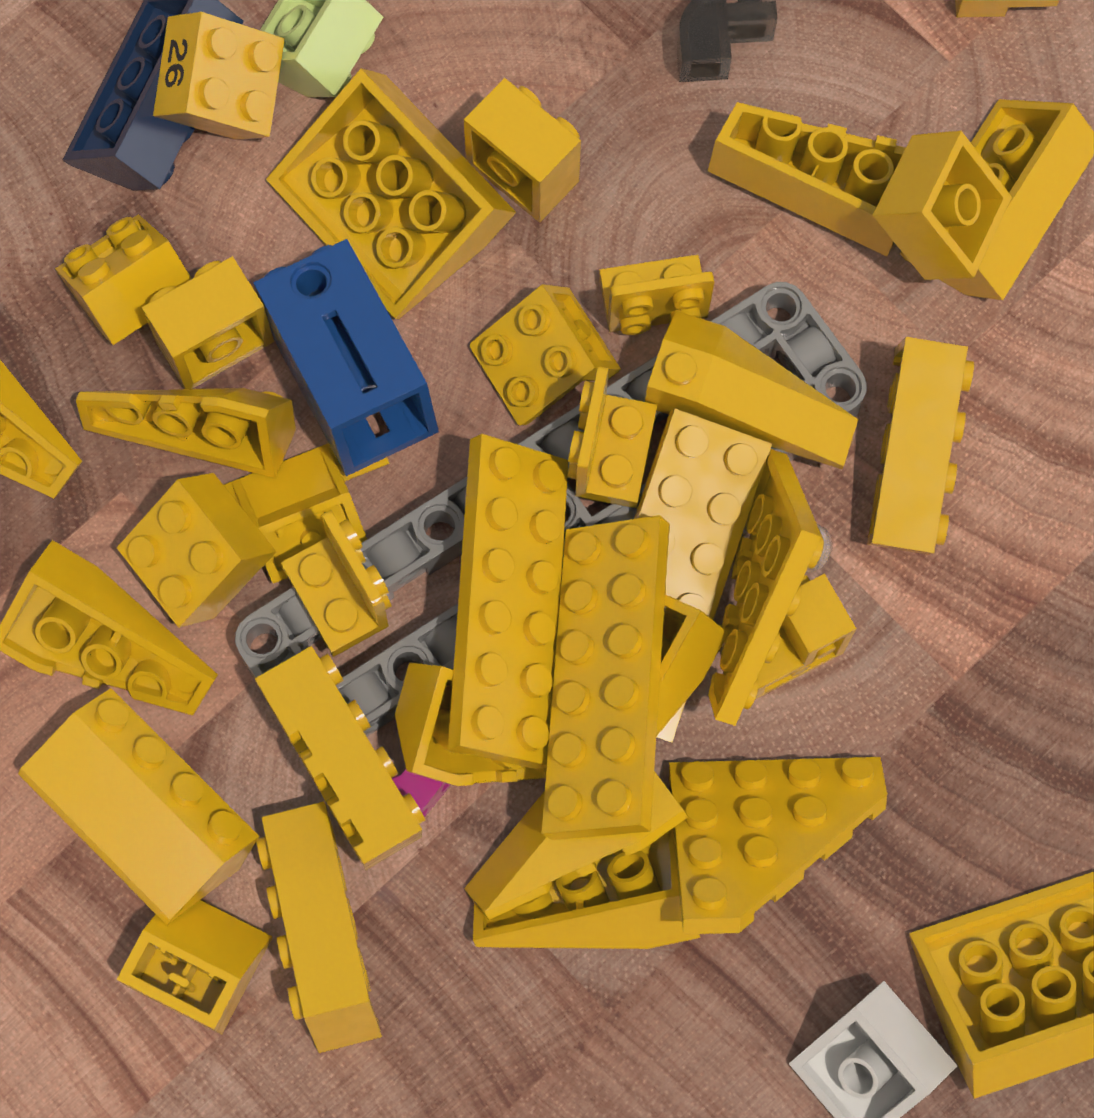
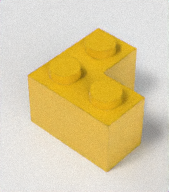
(810, 636)

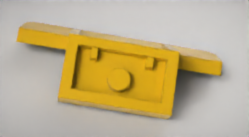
(292, 503)

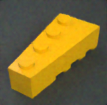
(809, 170)
(919, 445)
(340, 757)
(318, 928)

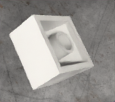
(873, 1060)

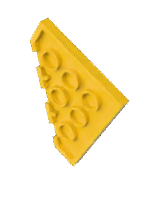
(767, 584)
(760, 828)

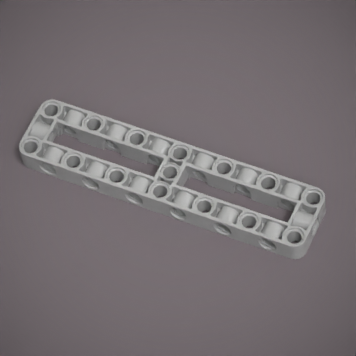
(406, 551)

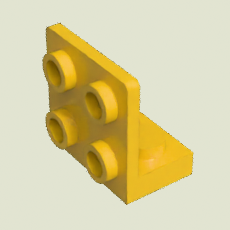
(653, 291)
(541, 352)
(614, 447)
(336, 588)

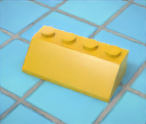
(1038, 158)
(139, 806)

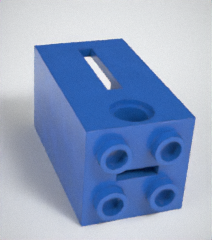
(346, 356)

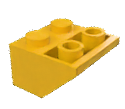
(121, 275)
(196, 963)

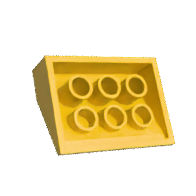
(392, 189)
(1015, 984)

